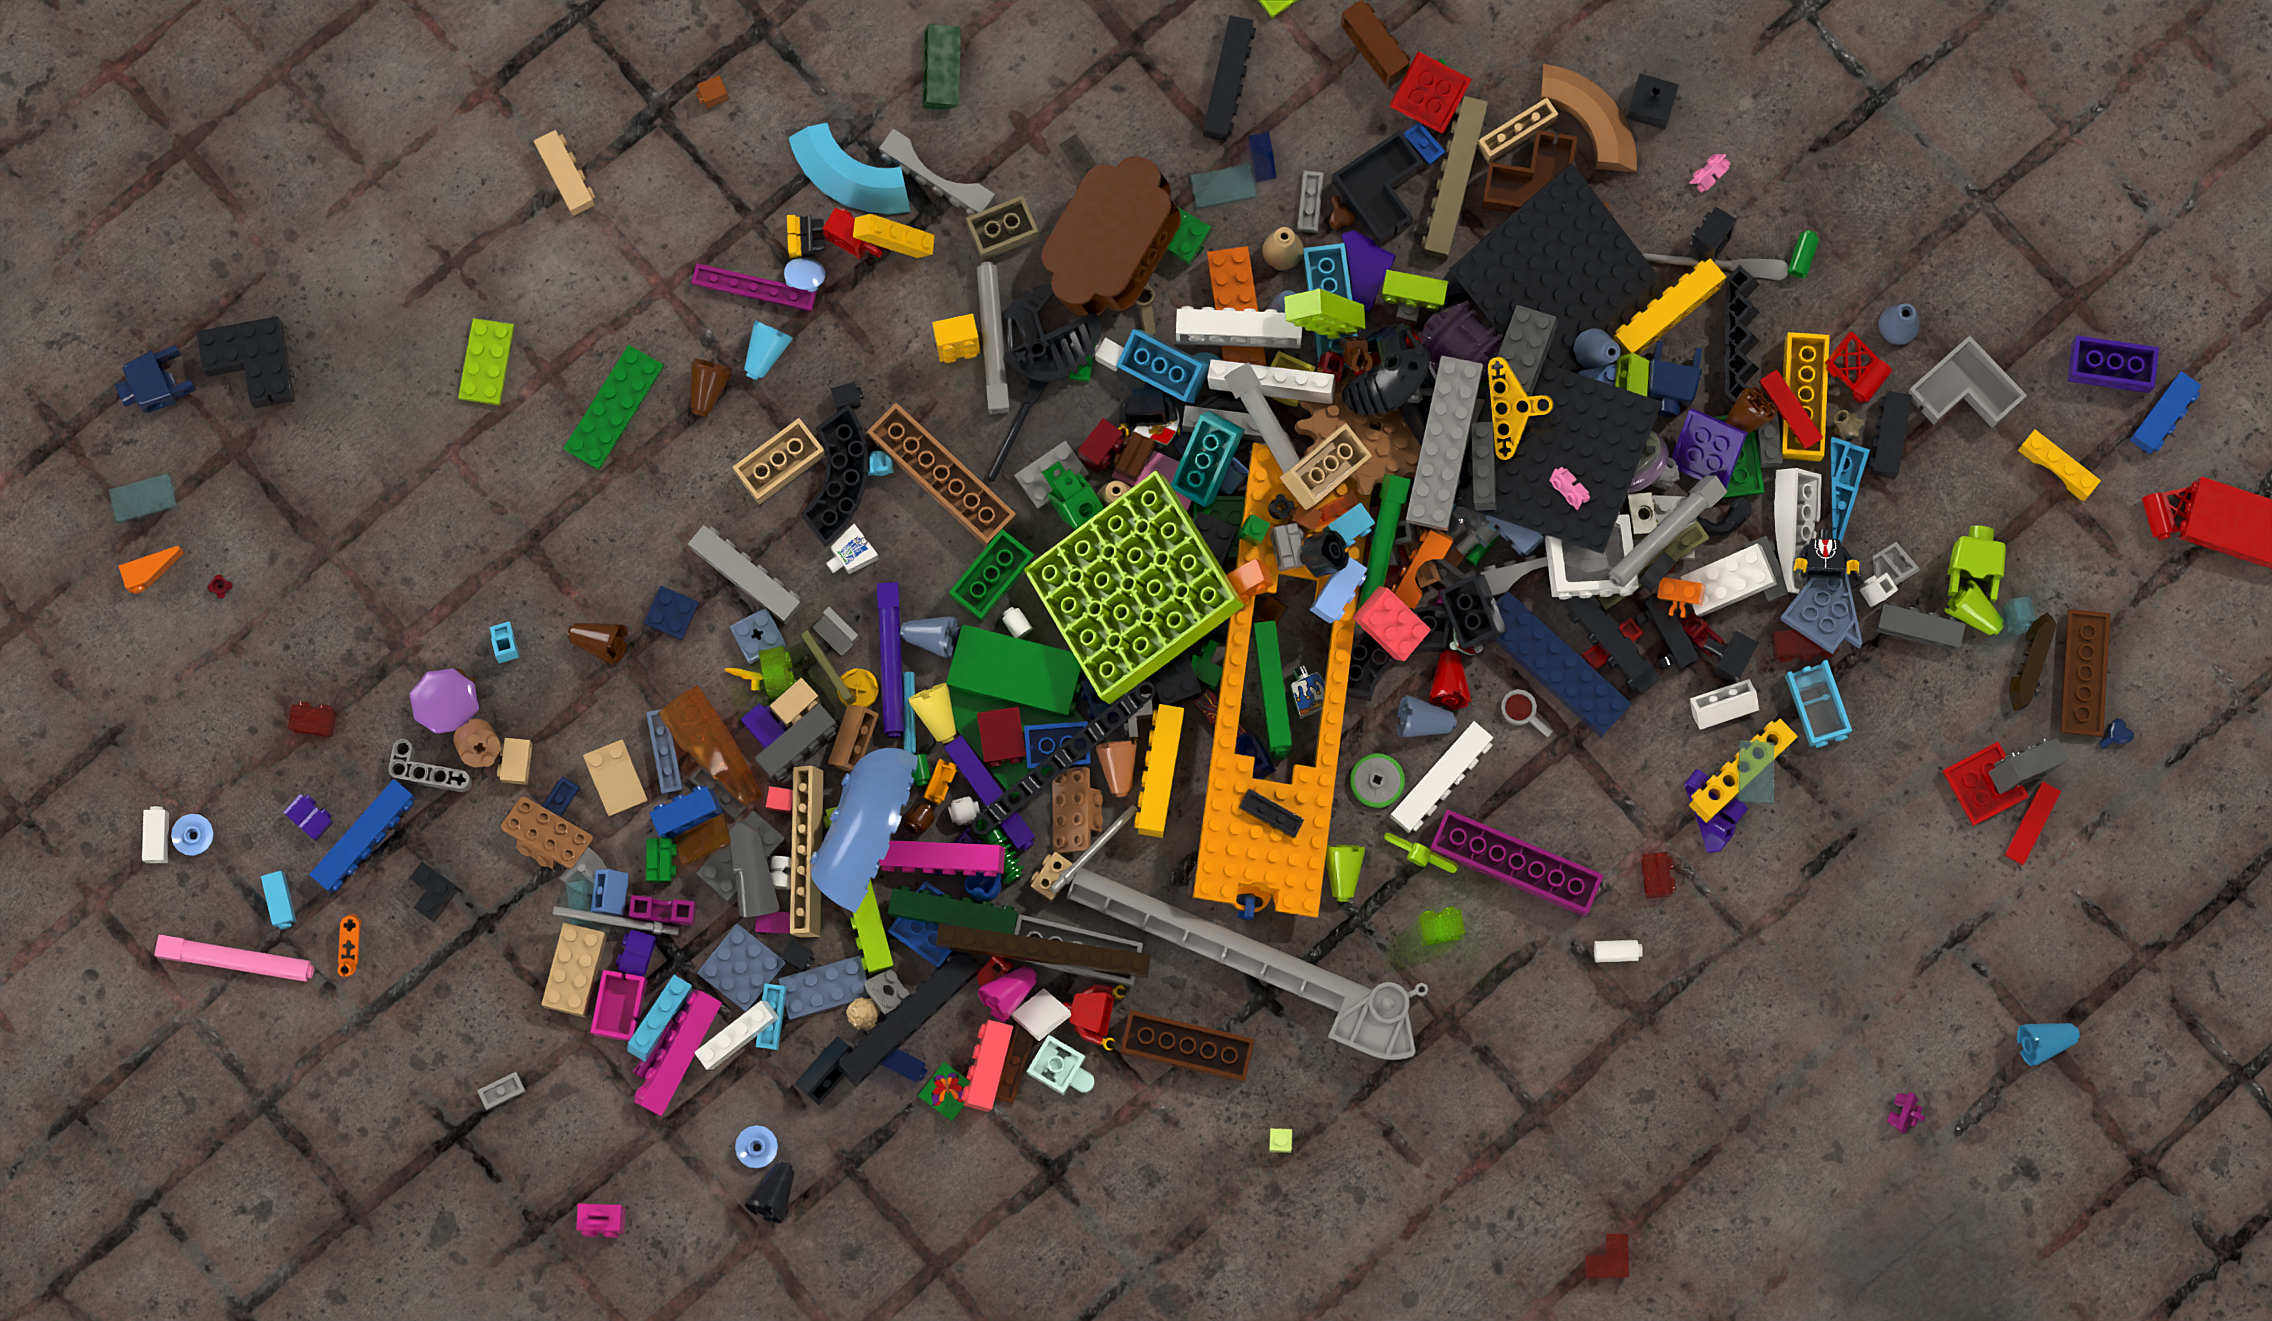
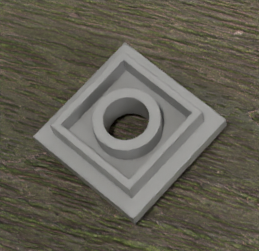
(889, 982)

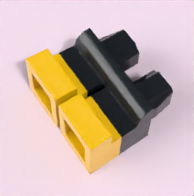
(801, 236)

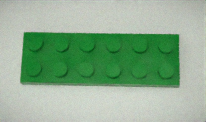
(613, 407)

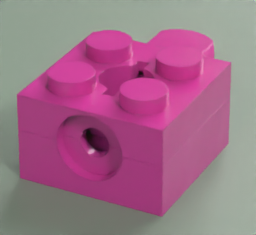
(601, 1219)

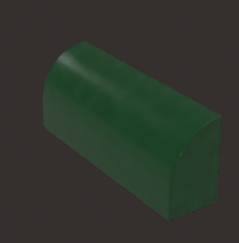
(941, 67)

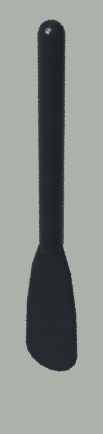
(1032, 394)

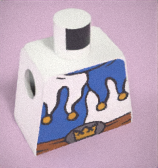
(1307, 692)

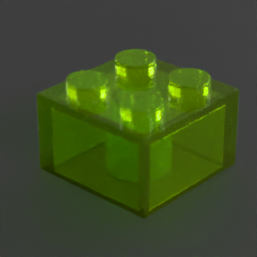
(775, 670)
(1440, 926)

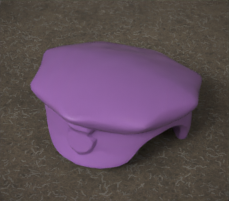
(444, 700)

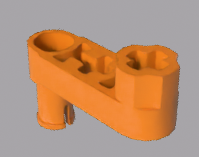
(354, 936)

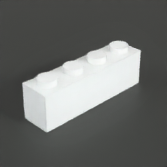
(736, 1035)

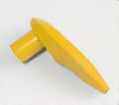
(745, 674)

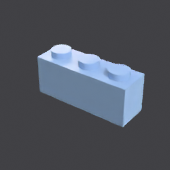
(1338, 591)

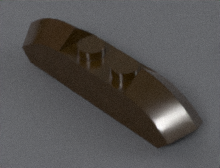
(2040, 638)

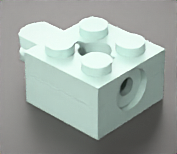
(1060, 1067)

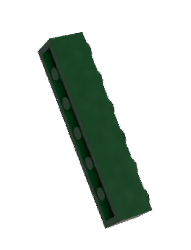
(945, 910)

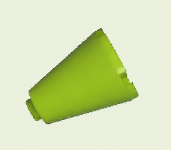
(1975, 609)
(1343, 869)

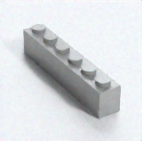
(744, 574)

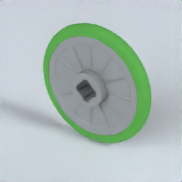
(1371, 793)

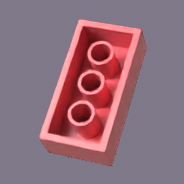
(988, 1065)

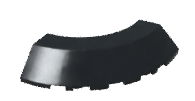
(844, 476)
(1371, 660)

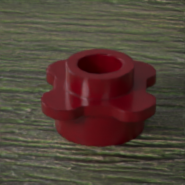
(219, 580)

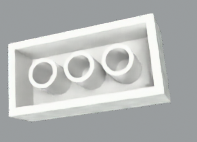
(1732, 579)

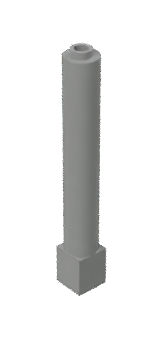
(992, 338)
(1245, 385)
(1702, 496)

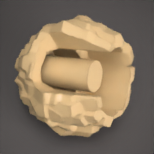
(863, 1013)

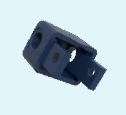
(1673, 382)
(150, 384)

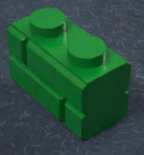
(660, 860)

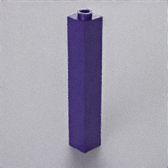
(988, 791)

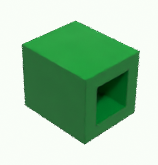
(1253, 530)

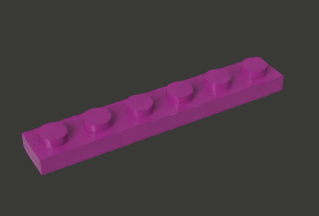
(752, 287)

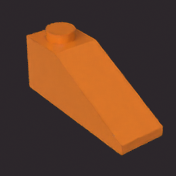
(146, 570)

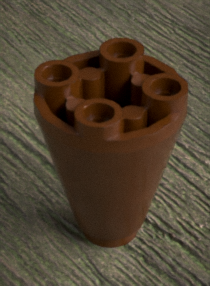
(707, 385)
(1751, 411)

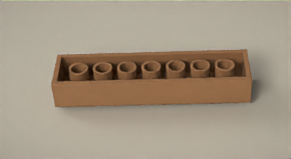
(941, 474)

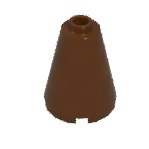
(600, 640)

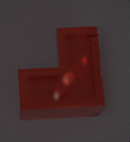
(1613, 1264)

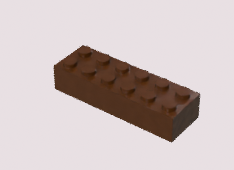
(1187, 1046)

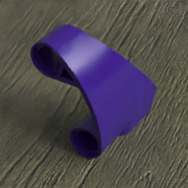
(1366, 267)
(1722, 826)

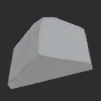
(1895, 563)

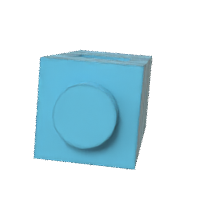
(278, 900)

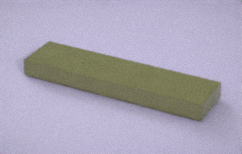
(828, 667)

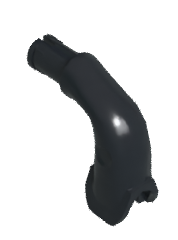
(1738, 513)

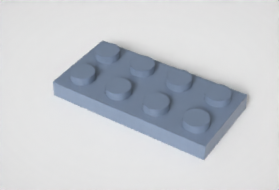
(824, 987)

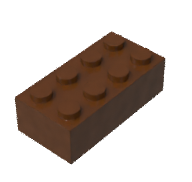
(1375, 43)

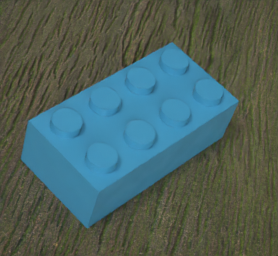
(1163, 365)

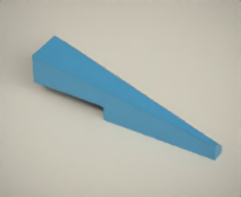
(1846, 472)

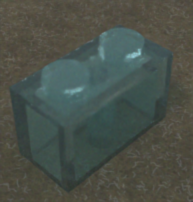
(2019, 614)

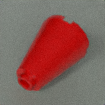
(1450, 682)

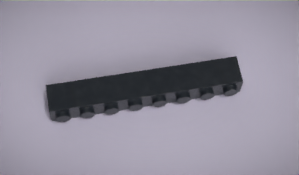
(908, 1018)

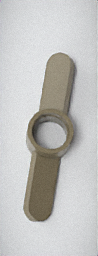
(1146, 312)

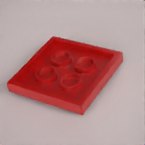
(1430, 92)
(1976, 789)

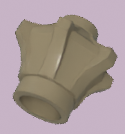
(1847, 425)

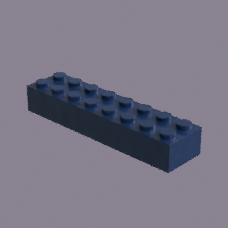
(1559, 667)

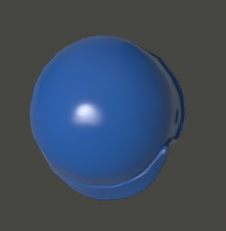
(983, 887)

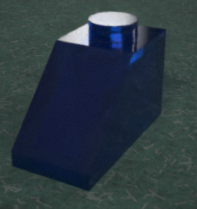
(1262, 156)

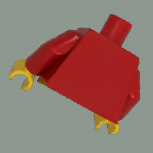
(1093, 1011)

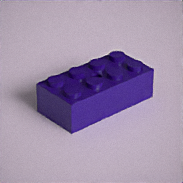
(2132, 370)

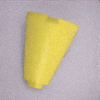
(935, 711)

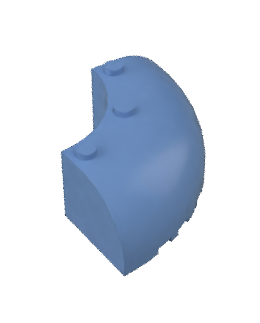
(863, 825)

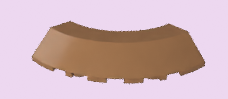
(1595, 113)

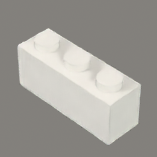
(1724, 704)

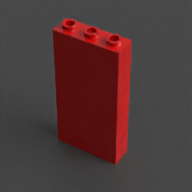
(2229, 521)

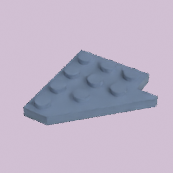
(1825, 613)

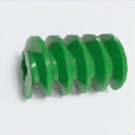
(1011, 870)

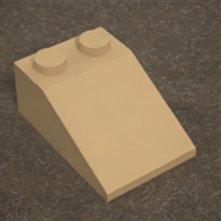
(615, 777)

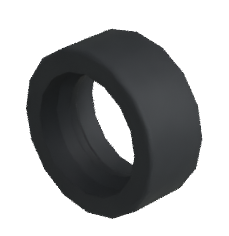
(1657, 571)

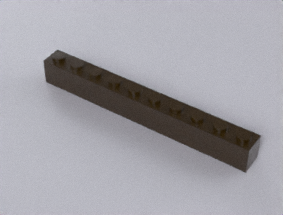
(1043, 950)

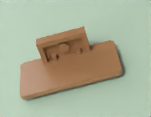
(1075, 810)
(545, 835)

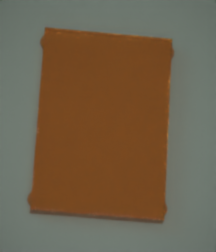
(703, 839)

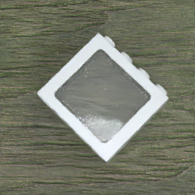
(1586, 572)

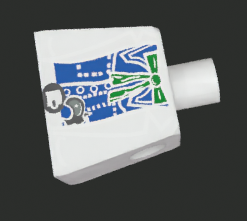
(851, 552)

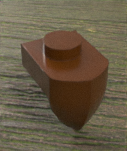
(1272, 611)

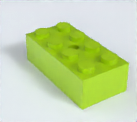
(1324, 313)

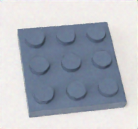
(741, 967)

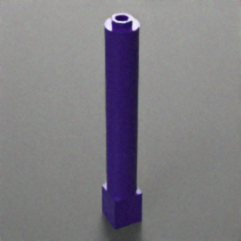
(890, 658)

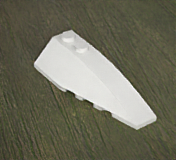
(1796, 512)

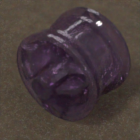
(1462, 336)

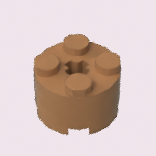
(477, 743)

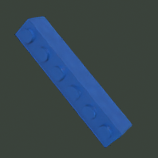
(362, 836)

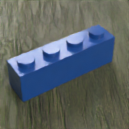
(2165, 413)

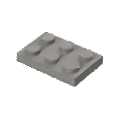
(1033, 480)

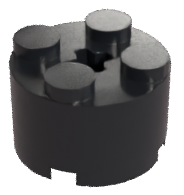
(1324, 553)

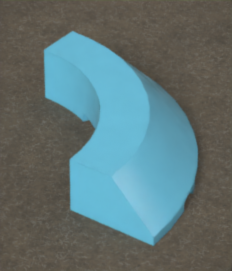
(845, 178)

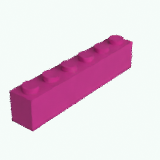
(944, 857)
(677, 1052)

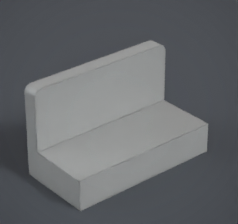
(836, 632)

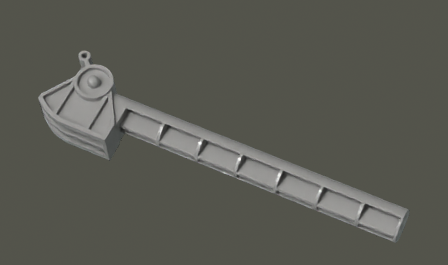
(1366, 1018)

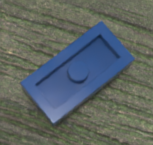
(1424, 144)

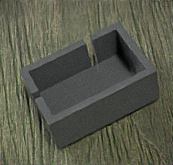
(2027, 765)

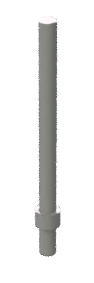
(1068, 874)
(655, 927)

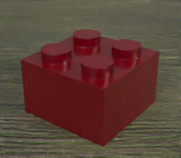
(1101, 446)

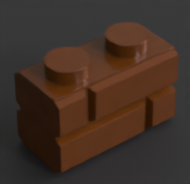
(1134, 456)

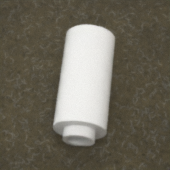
(1617, 951)

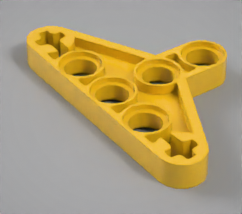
(1511, 396)

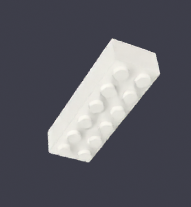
(1236, 328)

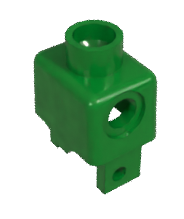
(1071, 496)

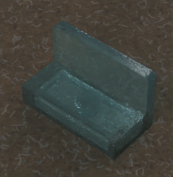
(578, 899)

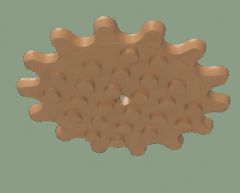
(1392, 446)

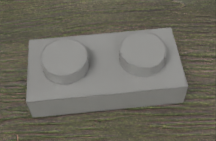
(501, 1091)

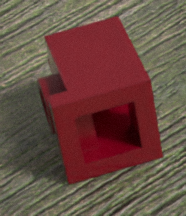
(1334, 363)

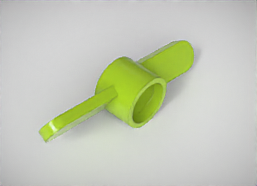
(1422, 855)

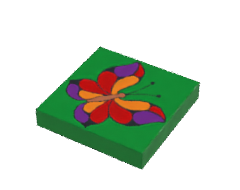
(945, 1091)

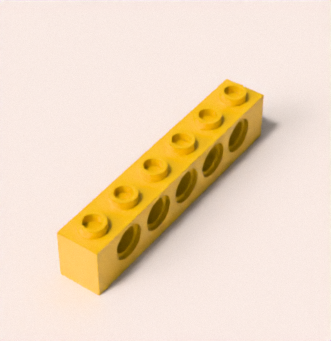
(1708, 808)

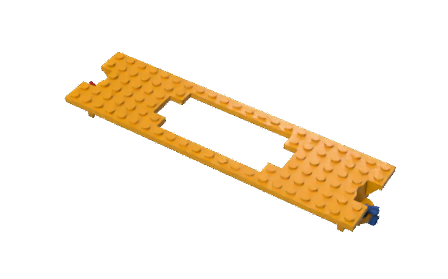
(1236, 848)

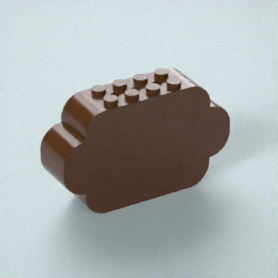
(1111, 236)

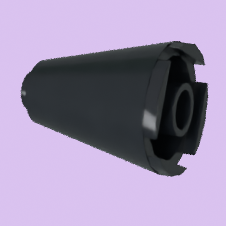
(772, 1194)

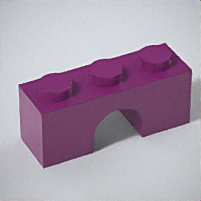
(671, 912)

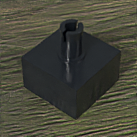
(1652, 101)
(1732, 657)

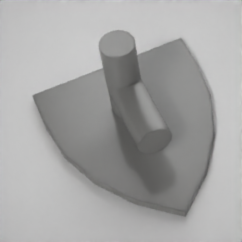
(584, 869)

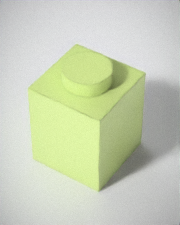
(1280, 1140)

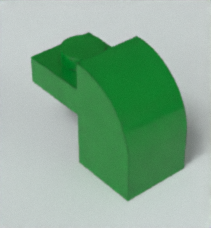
(1205, 671)

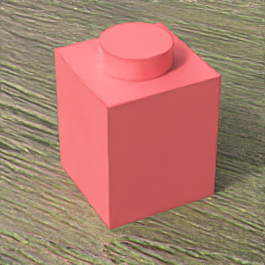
(780, 800)

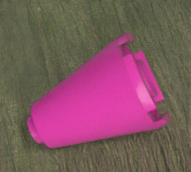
(1007, 992)

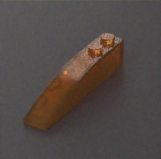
(706, 738)

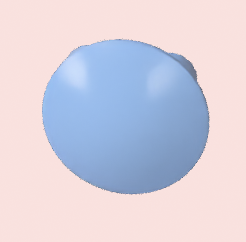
(804, 274)

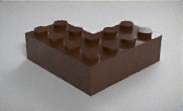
(1511, 186)

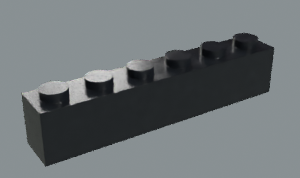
(1228, 78)

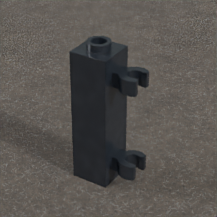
(1670, 632)

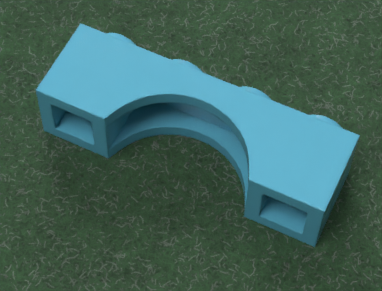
(653, 1025)

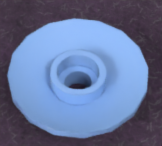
(185, 827)
(752, 1136)

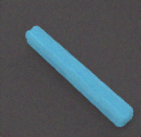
(909, 735)

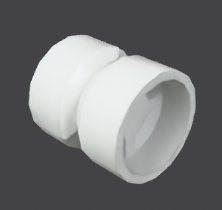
(780, 872)

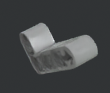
(431, 771)

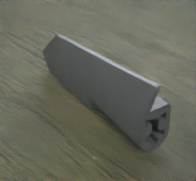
(752, 874)

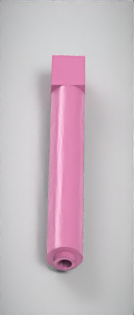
(232, 958)

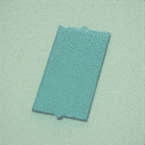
(1223, 186)
(142, 498)
(1756, 772)

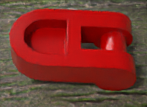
(988, 974)

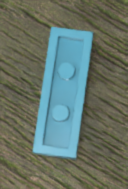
(776, 998)

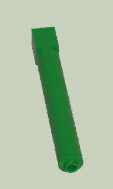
(1393, 494)

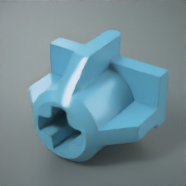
(879, 464)

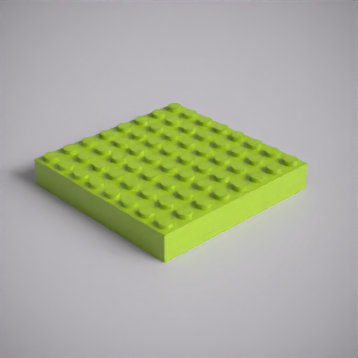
(1133, 587)

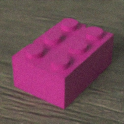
(618, 1005)

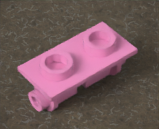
(1715, 166)
(1562, 481)

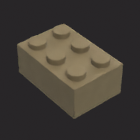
(1002, 228)

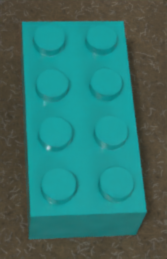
(1207, 458)

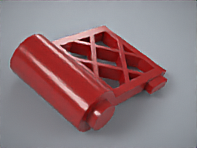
(1867, 380)
(2160, 512)

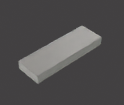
(1310, 201)

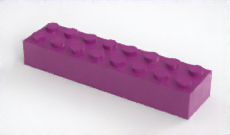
(1516, 863)

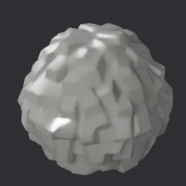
(1668, 477)

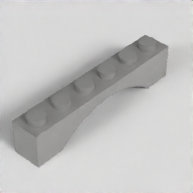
(969, 196)
(1502, 578)

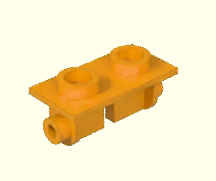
(938, 783)

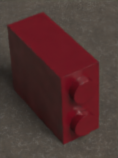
(1001, 737)

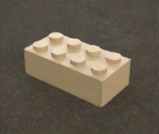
(779, 461)
(1325, 466)
(574, 970)

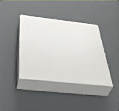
(1041, 1014)

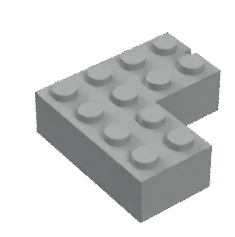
(1970, 376)

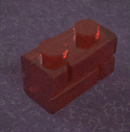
(312, 719)
(1657, 876)

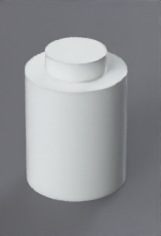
(1016, 623)

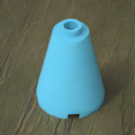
(764, 349)

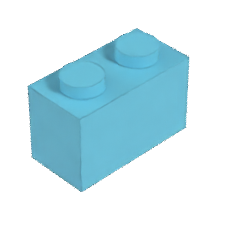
(1351, 524)

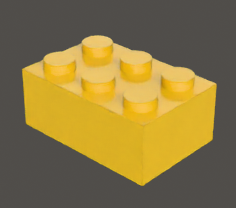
(956, 338)

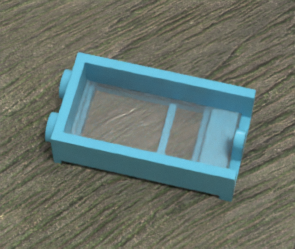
(1819, 704)

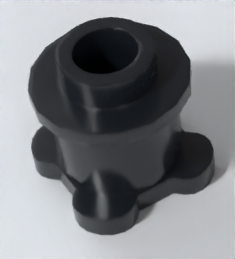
(1283, 503)

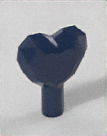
(2117, 734)

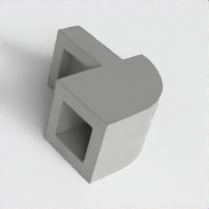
(1144, 713)

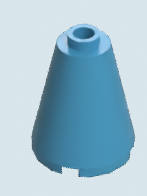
(2045, 1040)

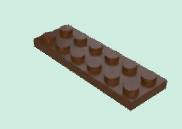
(2085, 673)

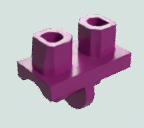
(1908, 1103)

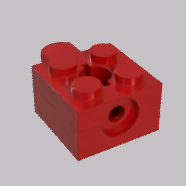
(840, 231)

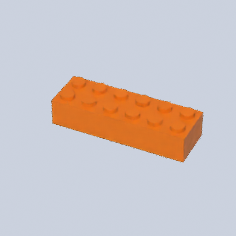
(1234, 288)

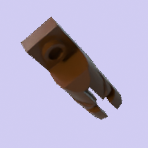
(1356, 353)

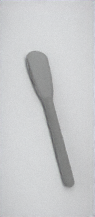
(1757, 268)

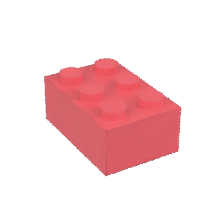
(1391, 623)

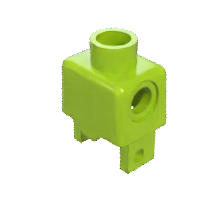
(1977, 559)

